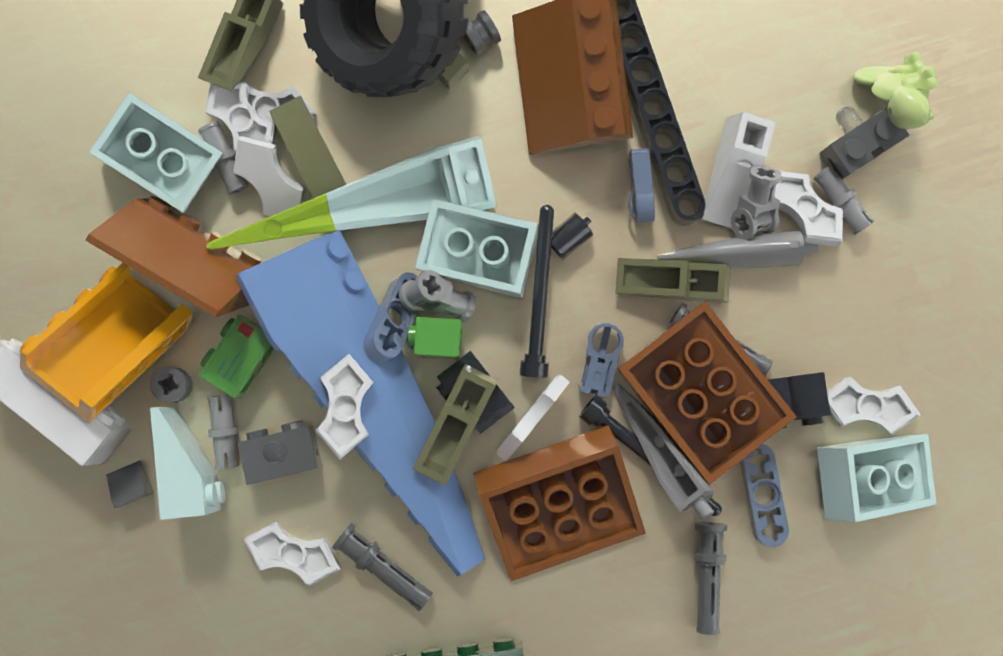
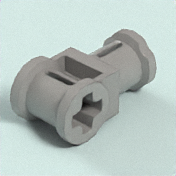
(758, 205)
(434, 294)

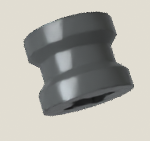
(481, 33)
(179, 386)

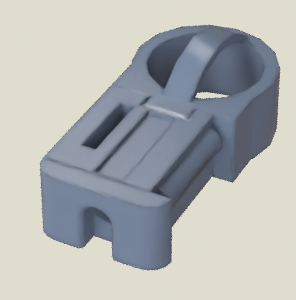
(642, 186)
(600, 367)

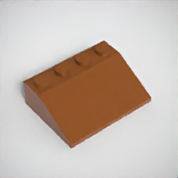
(572, 75)
(175, 254)
(706, 392)
(559, 502)

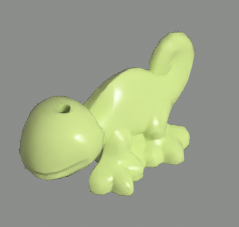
(903, 89)

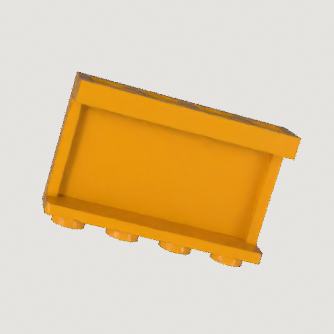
(102, 342)

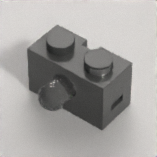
(861, 140)
(280, 453)

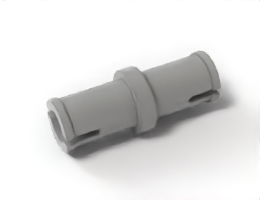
(214, 136)
(843, 198)
(223, 431)

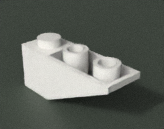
(741, 146)

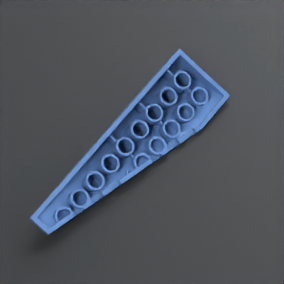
(317, 313)

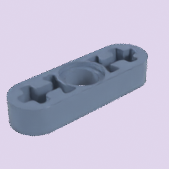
(383, 324)
(777, 502)

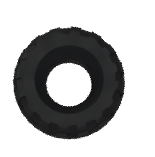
(362, 58)

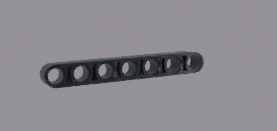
(663, 123)

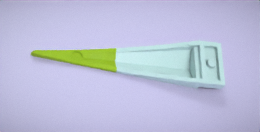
(390, 196)

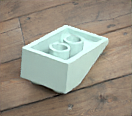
(156, 152)
(478, 248)
(183, 472)
(876, 477)

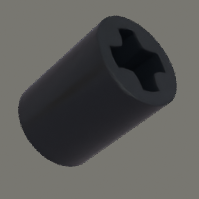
(570, 235)

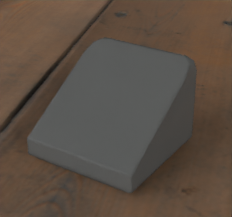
(128, 484)

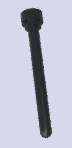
(535, 361)
(597, 414)

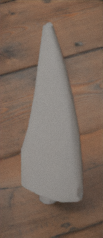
(760, 251)
(671, 466)

